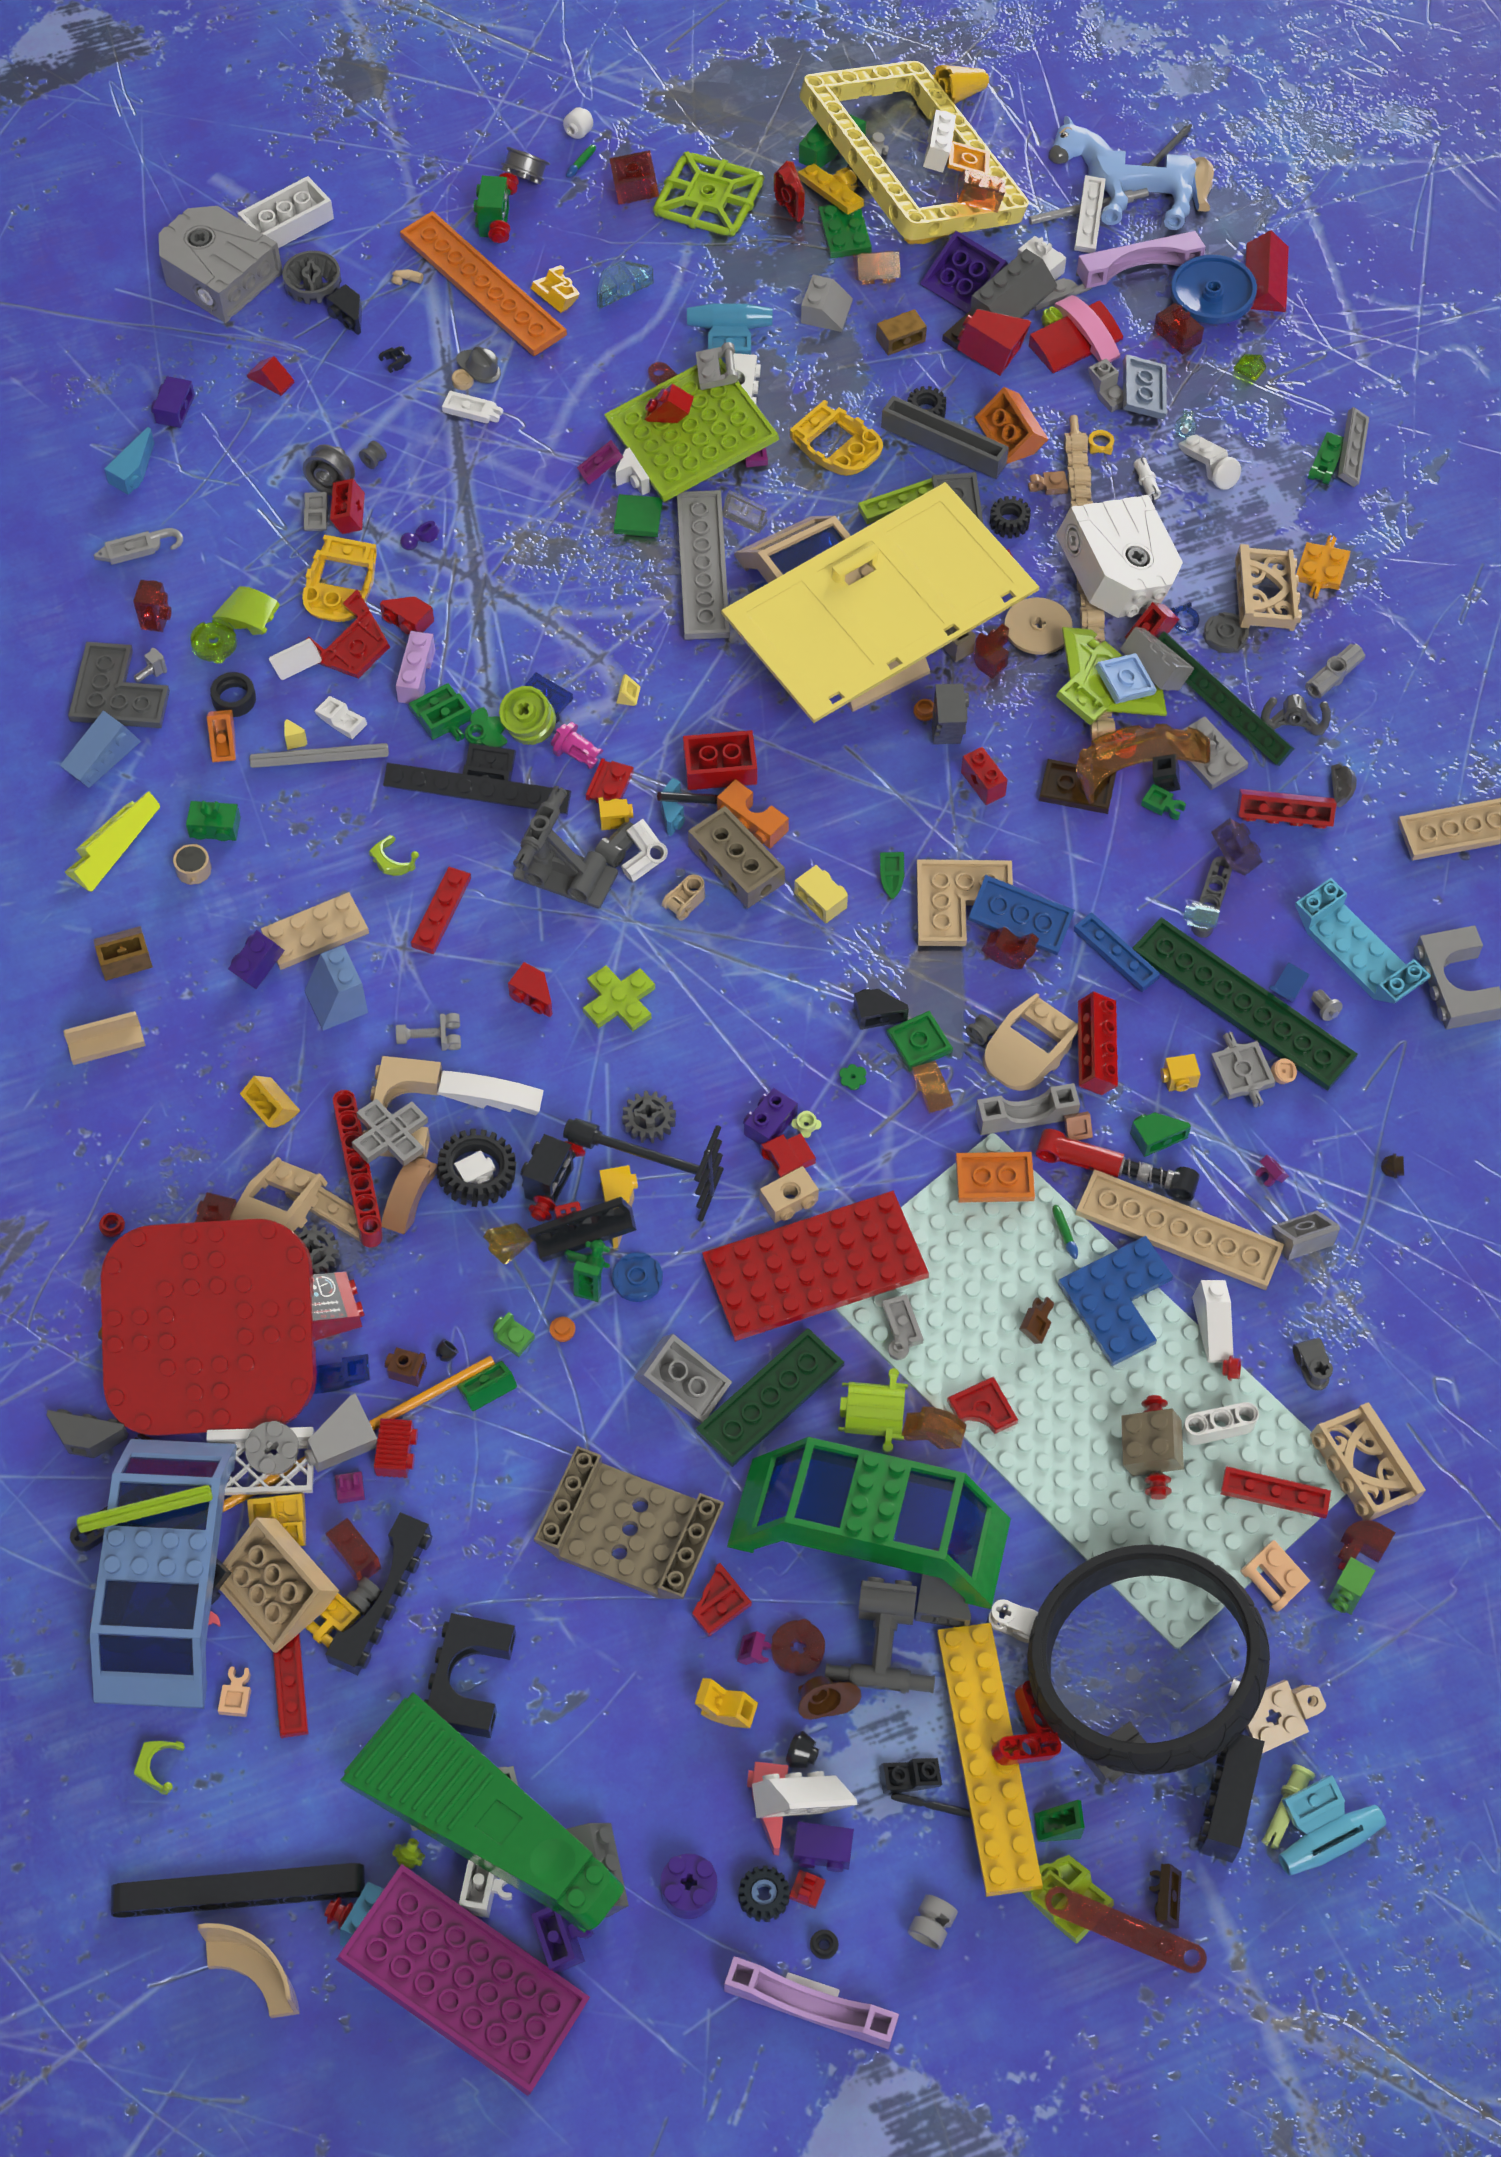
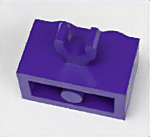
(559, 1939)

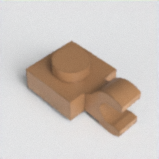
(1051, 482)

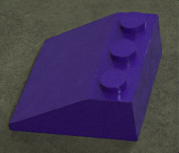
(961, 271)

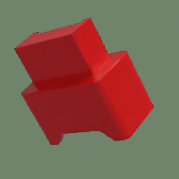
(788, 1153)

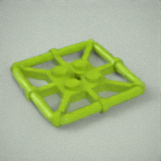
(702, 183)

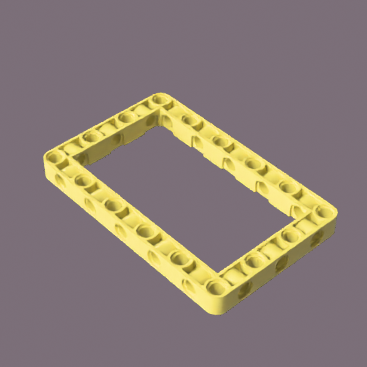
(822, 96)

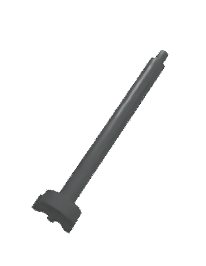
(1169, 147)

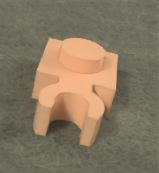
(235, 1697)

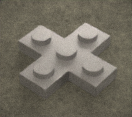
(390, 1132)

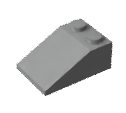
(683, 1378)

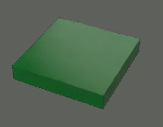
(638, 515)
(919, 1040)

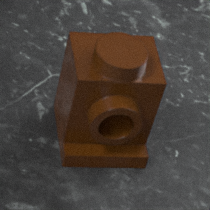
(409, 1373)

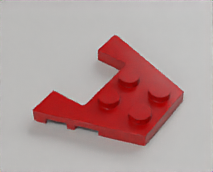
(358, 645)

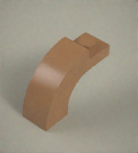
(406, 1194)

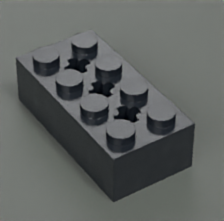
(1231, 1799)

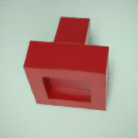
(807, 1889)

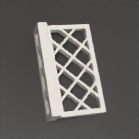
(238, 1437)

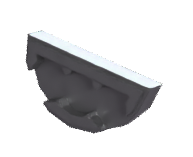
(1343, 783)

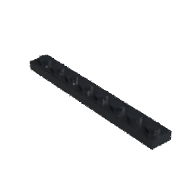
(469, 787)

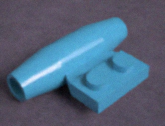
(730, 323)

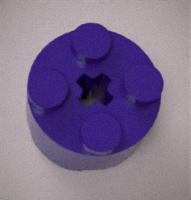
(703, 1893)

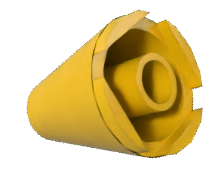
(960, 81)

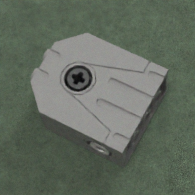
(217, 260)

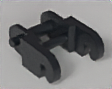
(393, 353)

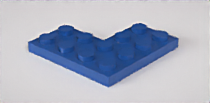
(1105, 1293)

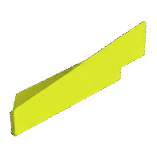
(111, 841)

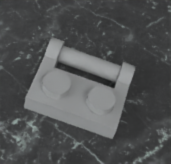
(709, 366)

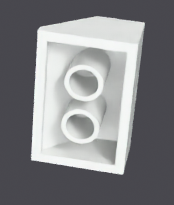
(800, 1795)

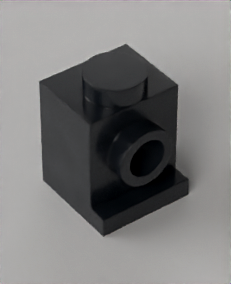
(1166, 772)

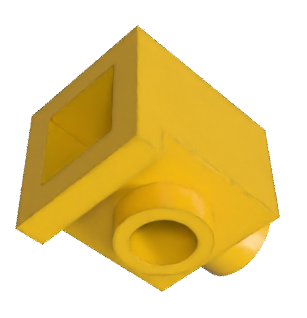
(614, 813)

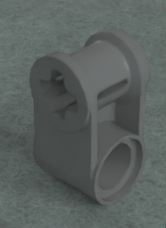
(1313, 1363)

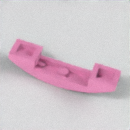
(1090, 326)

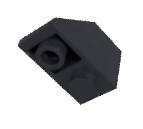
(346, 307)

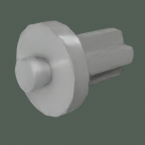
(1329, 1008)

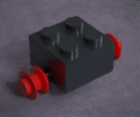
(548, 1173)

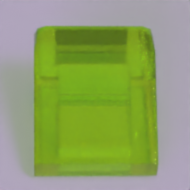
(1250, 366)

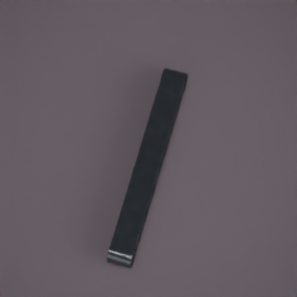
(237, 1890)

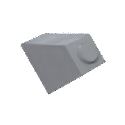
(341, 1436)

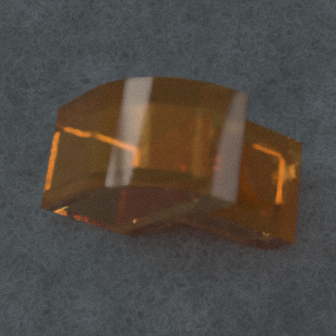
(935, 1425)

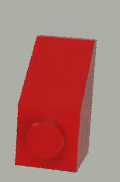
(1156, 620)

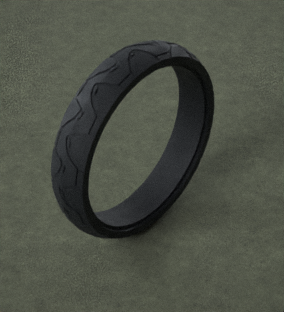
(1165, 1755)

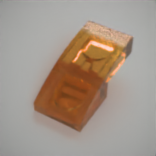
(933, 1087)

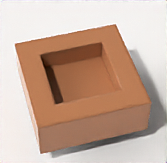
(1078, 1126)

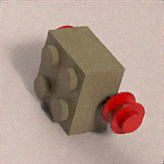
(1153, 1445)

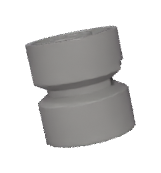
(933, 1920)

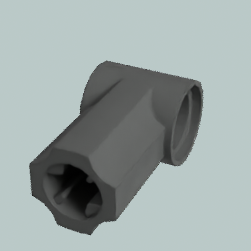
(615, 847)

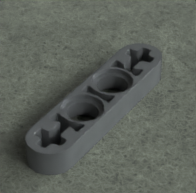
(1209, 895)

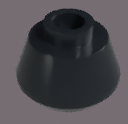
(802, 1751)

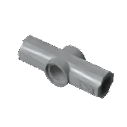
(1335, 671)

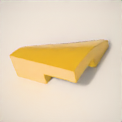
(556, 289)
(287, 1509)

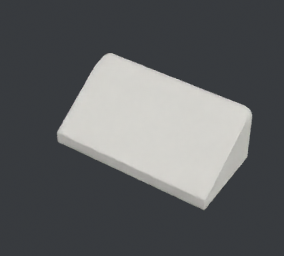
(295, 659)

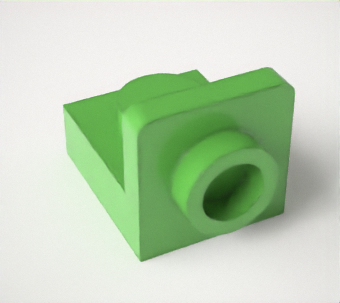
(512, 1334)

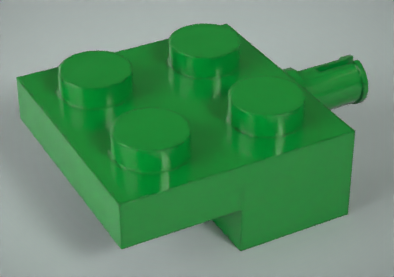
(441, 712)

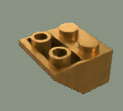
(122, 953)

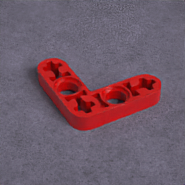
(1036, 1735)

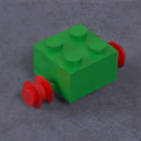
(493, 206)

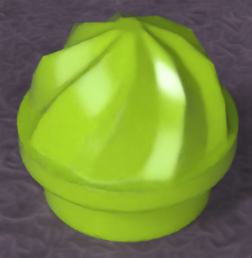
(1050, 316)

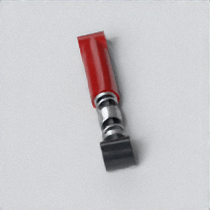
(1057, 1147)

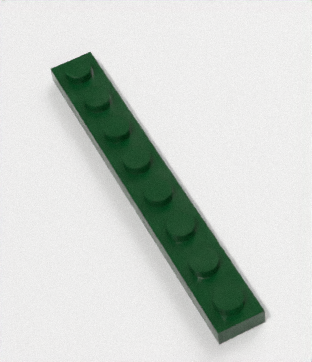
(1231, 706)

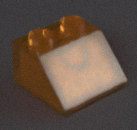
(980, 190)
(877, 266)

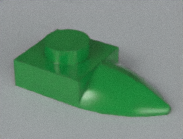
(892, 872)

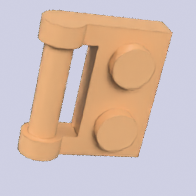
(1280, 1570)

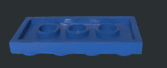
(1021, 913)

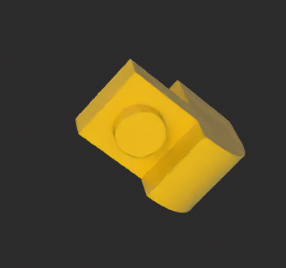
(725, 1706)

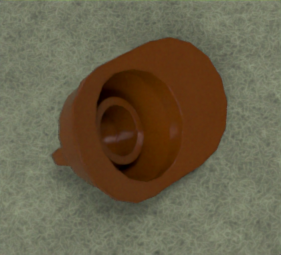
(825, 1698)

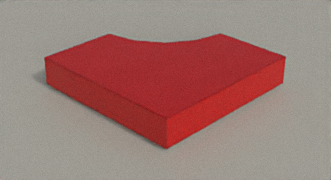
(985, 1405)

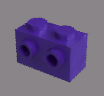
(173, 401)
(256, 959)
(770, 1118)
(823, 1846)

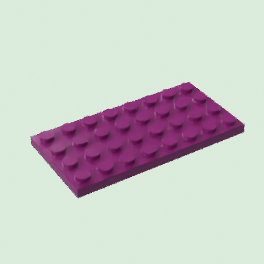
(463, 1979)

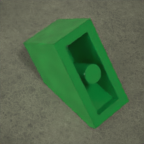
(1158, 1132)

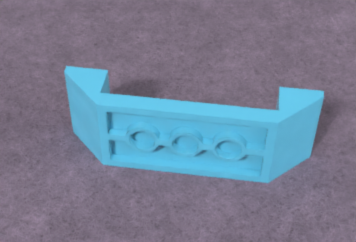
(1356, 946)

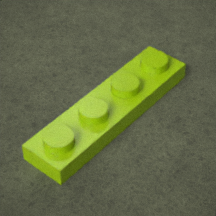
(882, 505)

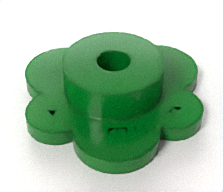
(851, 1072)

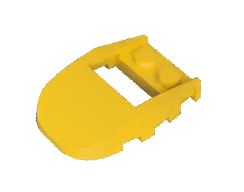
(853, 456)
(326, 600)

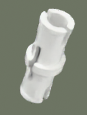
(1147, 478)

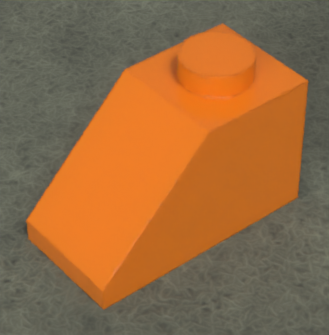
(221, 735)

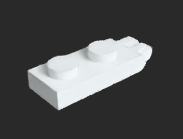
(471, 407)

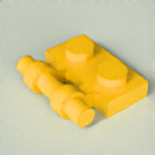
(338, 1616)

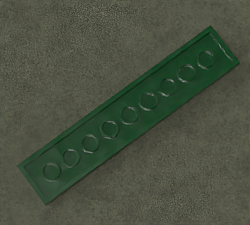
(1245, 1004)

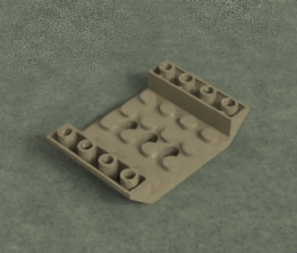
(595, 1506)

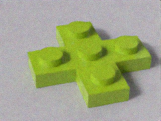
(619, 998)

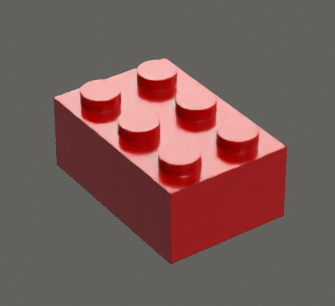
(719, 759)

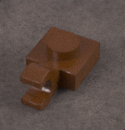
(1036, 1322)

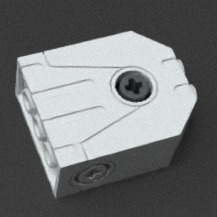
(1120, 554)

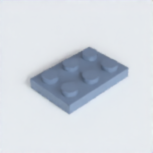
(1144, 387)

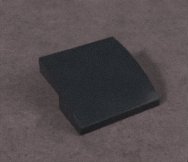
(489, 762)

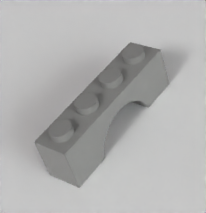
(1001, 1115)

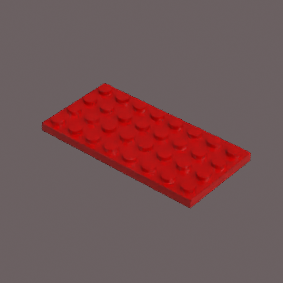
(814, 1265)

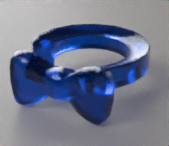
(1187, 608)

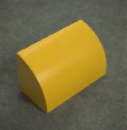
(269, 1101)

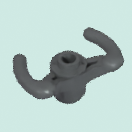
(1296, 714)

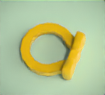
(1108, 449)

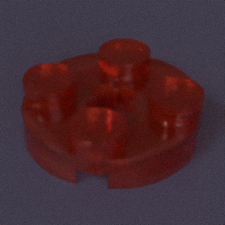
(801, 1632)

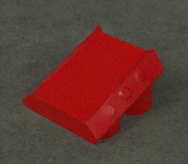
(789, 190)

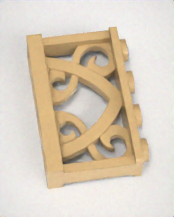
(1250, 610)
(1357, 1484)

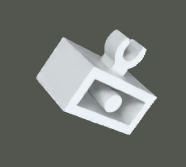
(1053, 259)
(479, 1890)

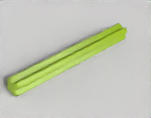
(144, 1508)

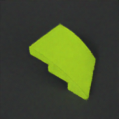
(248, 610)
(1073, 1876)

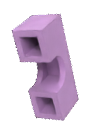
(416, 659)

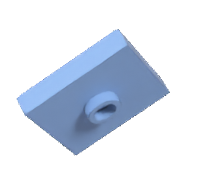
(1126, 678)

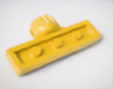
(834, 187)

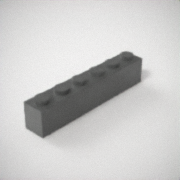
(944, 437)

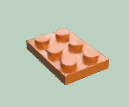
(995, 1177)

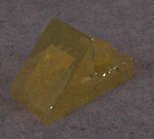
(507, 1241)

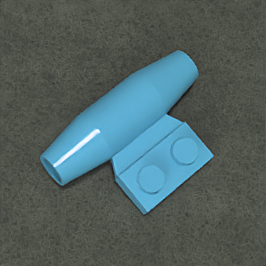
(1327, 1829)

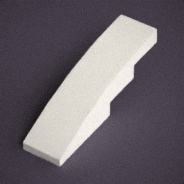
(490, 1091)

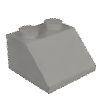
(825, 304)

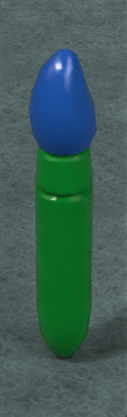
(572, 170)
(1065, 1232)

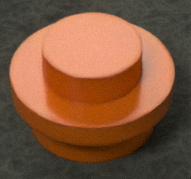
(923, 710)
(562, 1329)

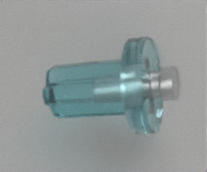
(1186, 425)

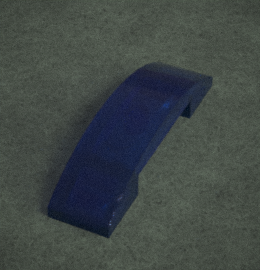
(342, 1375)

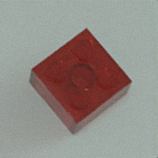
(634, 177)

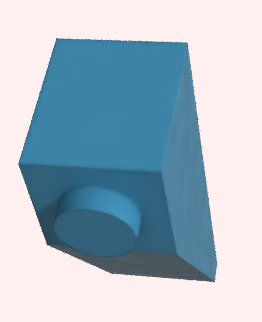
(130, 465)

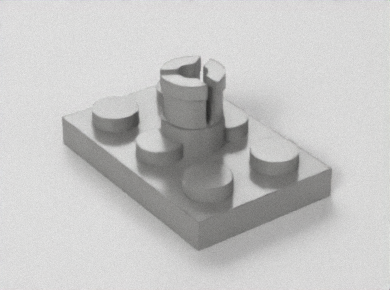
(1224, 758)

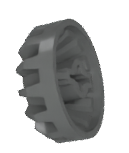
(310, 266)

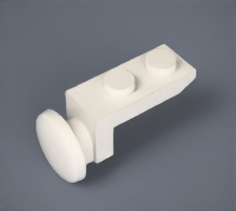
(1220, 468)

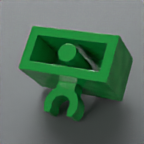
(213, 820)

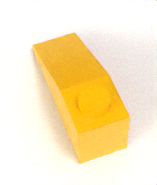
(618, 1183)

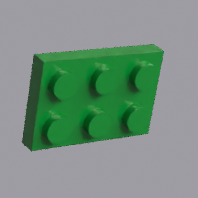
(844, 232)

